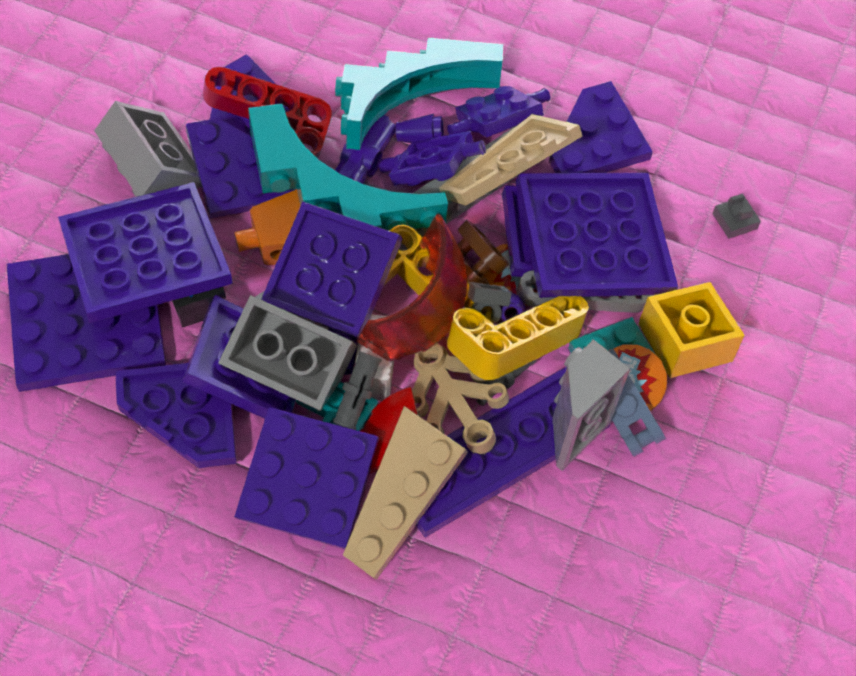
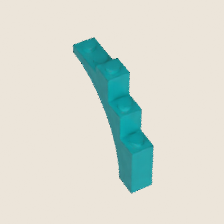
(443, 66)
(289, 165)

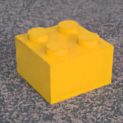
(690, 329)

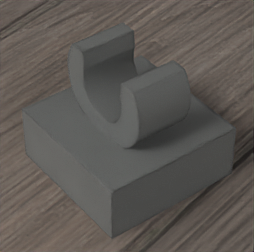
(736, 216)
(489, 295)

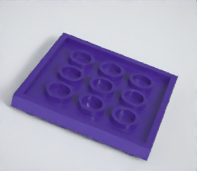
(595, 234)
(143, 252)
(55, 338)

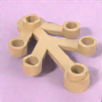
(452, 393)

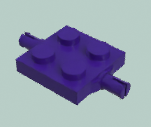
(498, 111)
(431, 159)

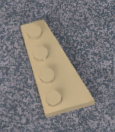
(511, 155)
(405, 485)

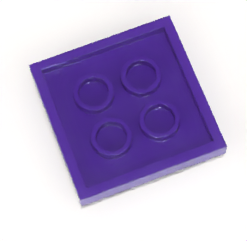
(332, 269)
(307, 478)

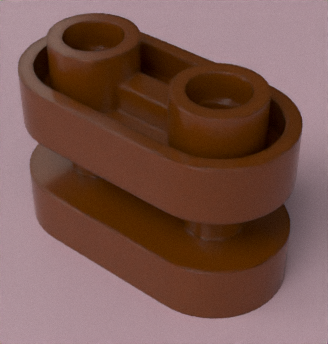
(490, 256)

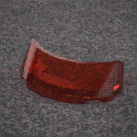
(431, 313)

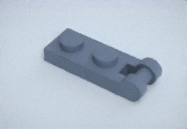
(630, 410)

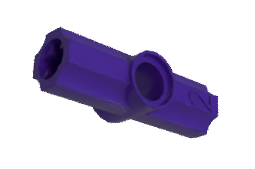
(364, 162)

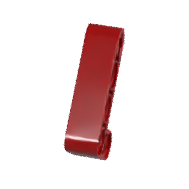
(268, 93)

